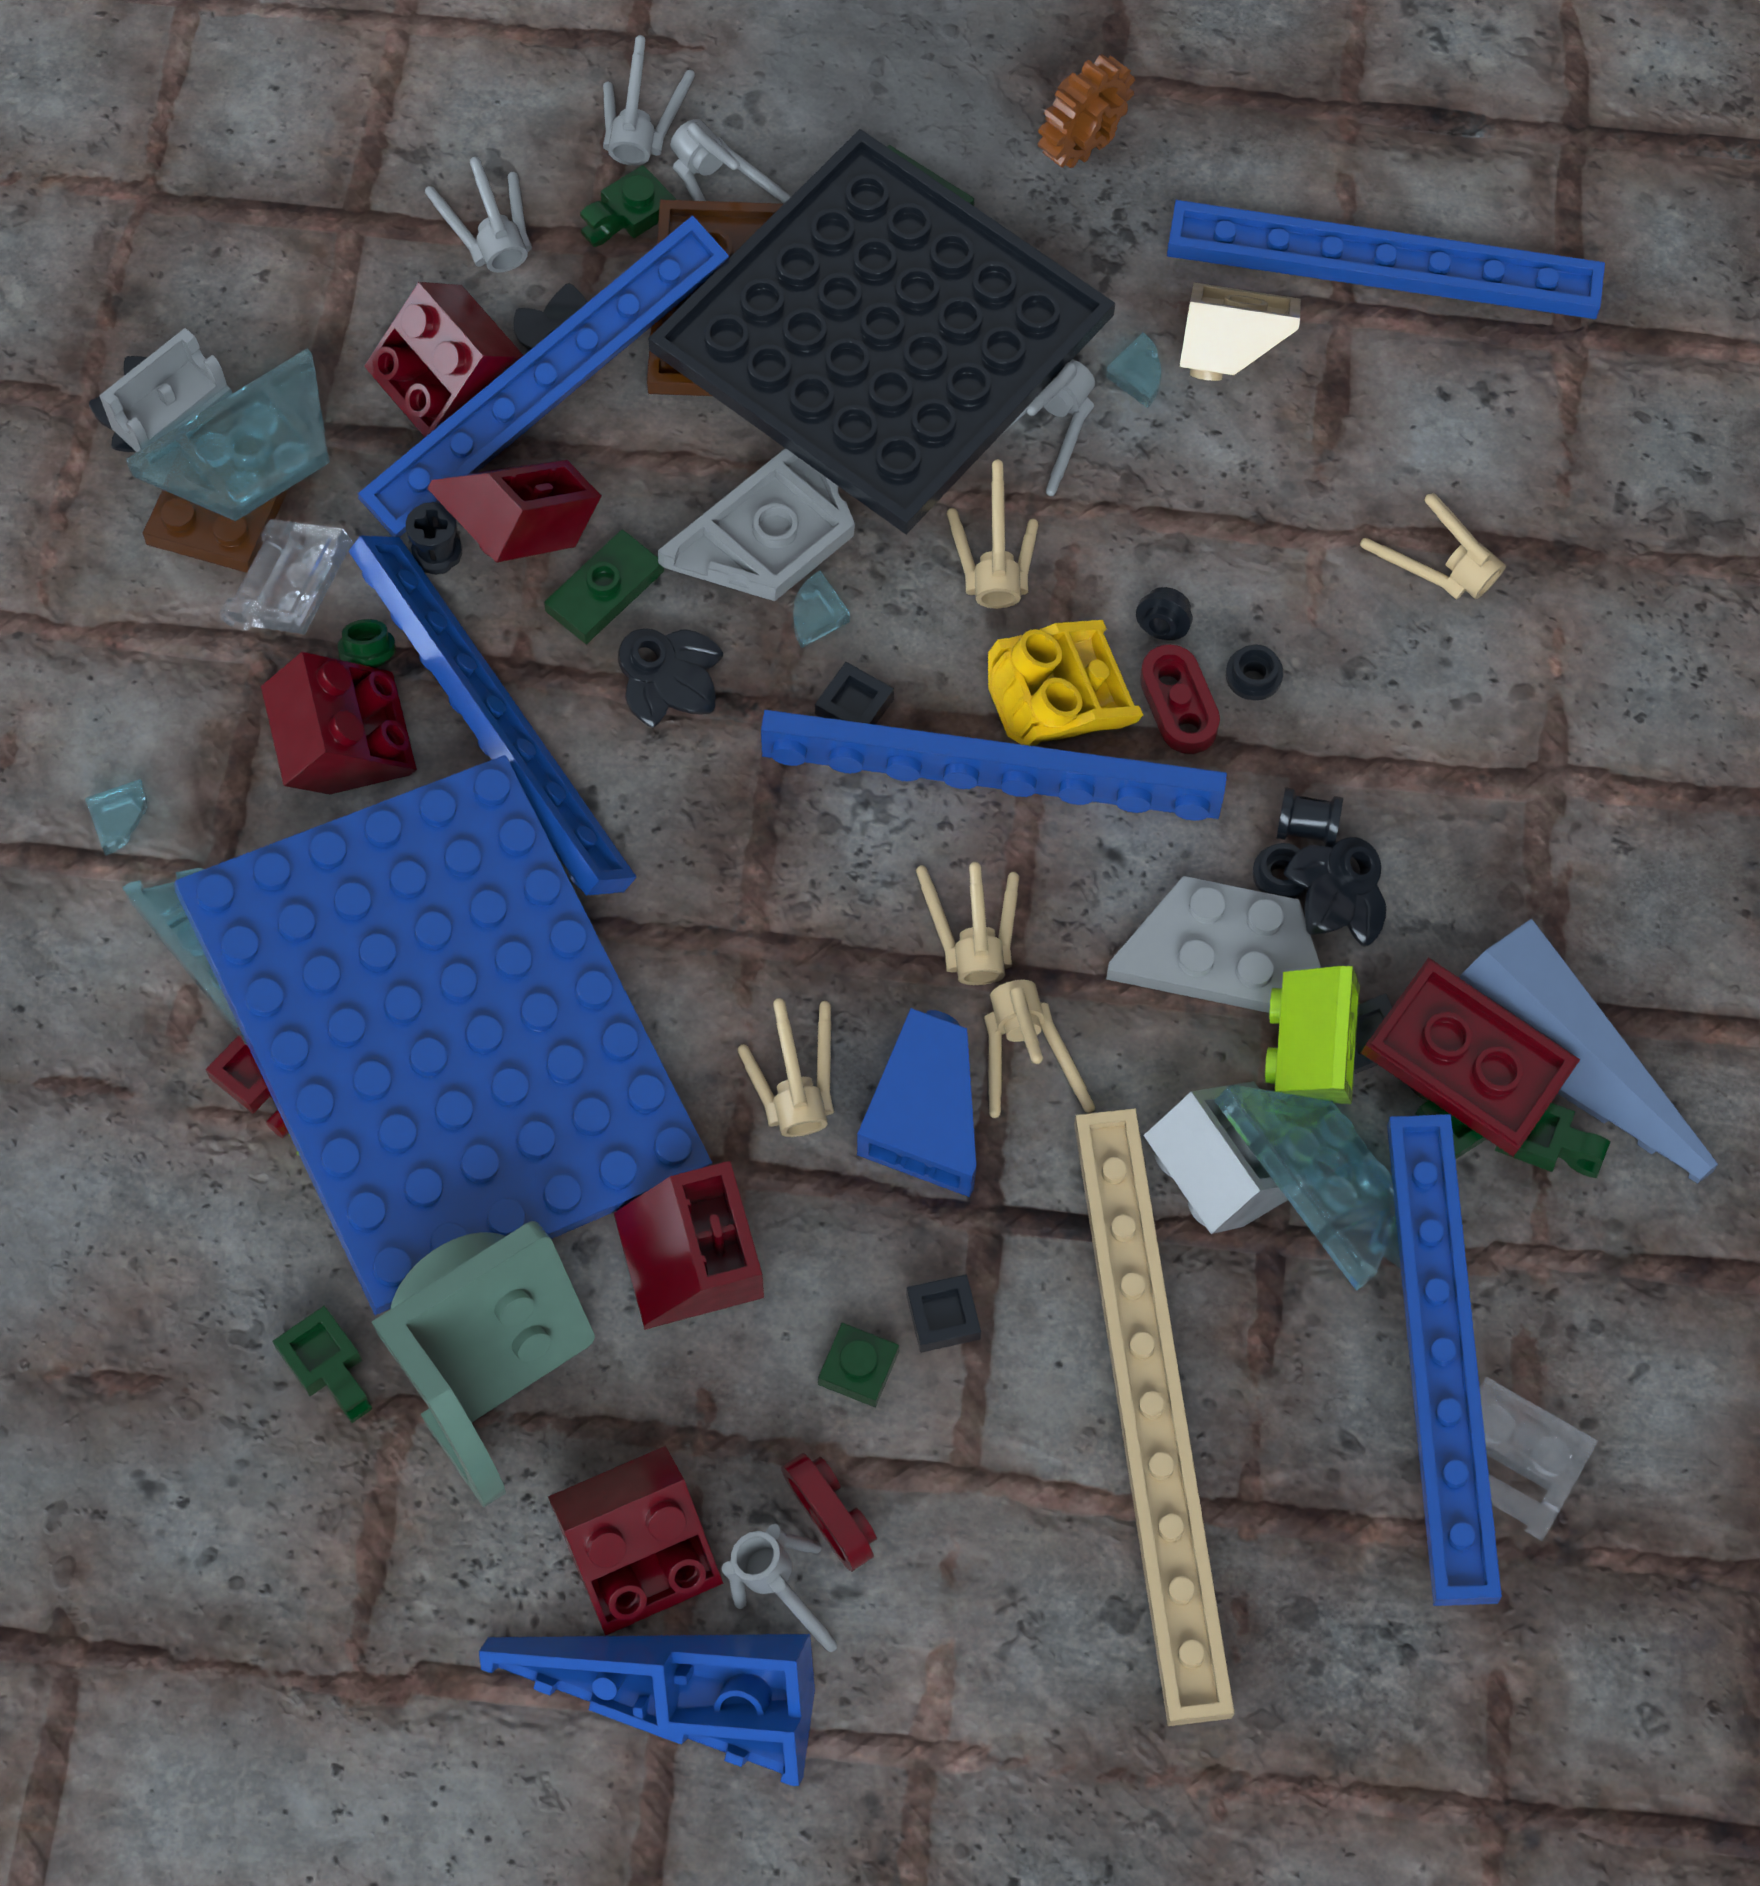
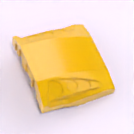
(1058, 683)

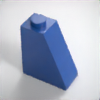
(924, 1105)

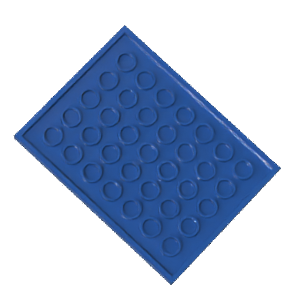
(439, 1024)

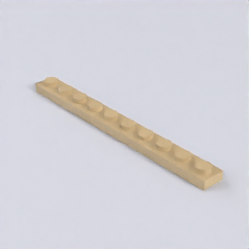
(1153, 1420)

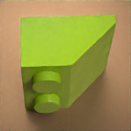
(1315, 1033)

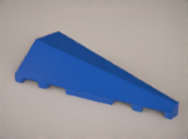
(718, 1690)

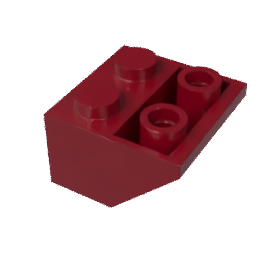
(439, 354)
(520, 507)
(336, 725)
(689, 1246)
(636, 1539)

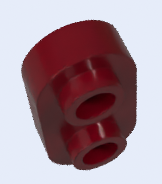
(1179, 703)
(815, 1489)

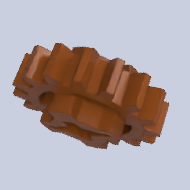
(1086, 111)

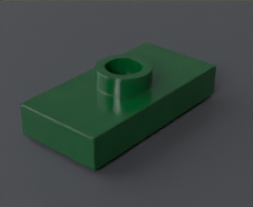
(603, 586)

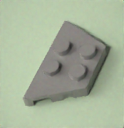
(765, 531)
(1217, 945)

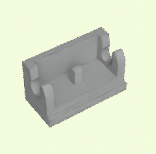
(164, 391)

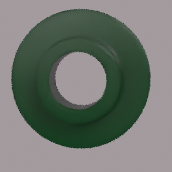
(366, 643)

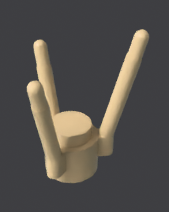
(1471, 564)
(997, 578)
(978, 955)
(1021, 1018)
(798, 1105)

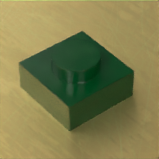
(858, 1365)

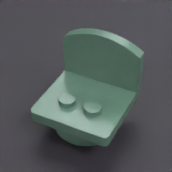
(477, 1330)

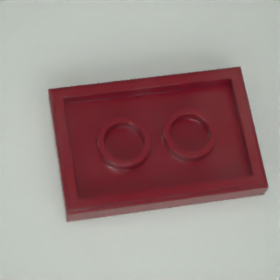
(1470, 1056)

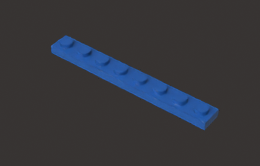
(1386, 259)
(547, 373)
(491, 713)
(992, 764)
(1443, 1362)

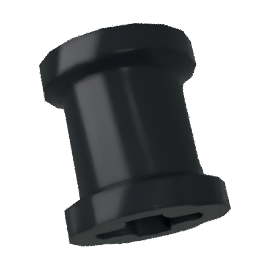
(427, 537)
(1309, 817)

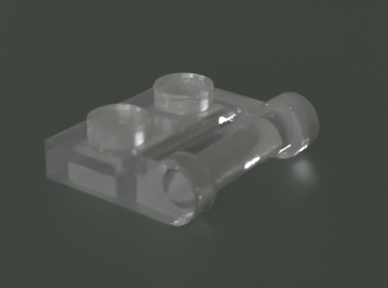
(287, 577)
(1535, 1447)

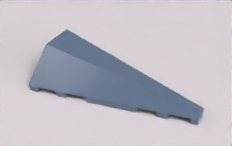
(1609, 1080)

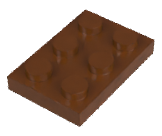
(206, 535)

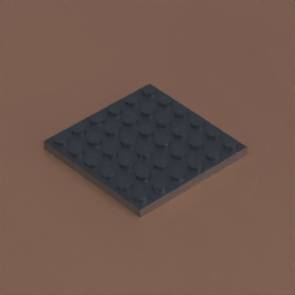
(882, 329)

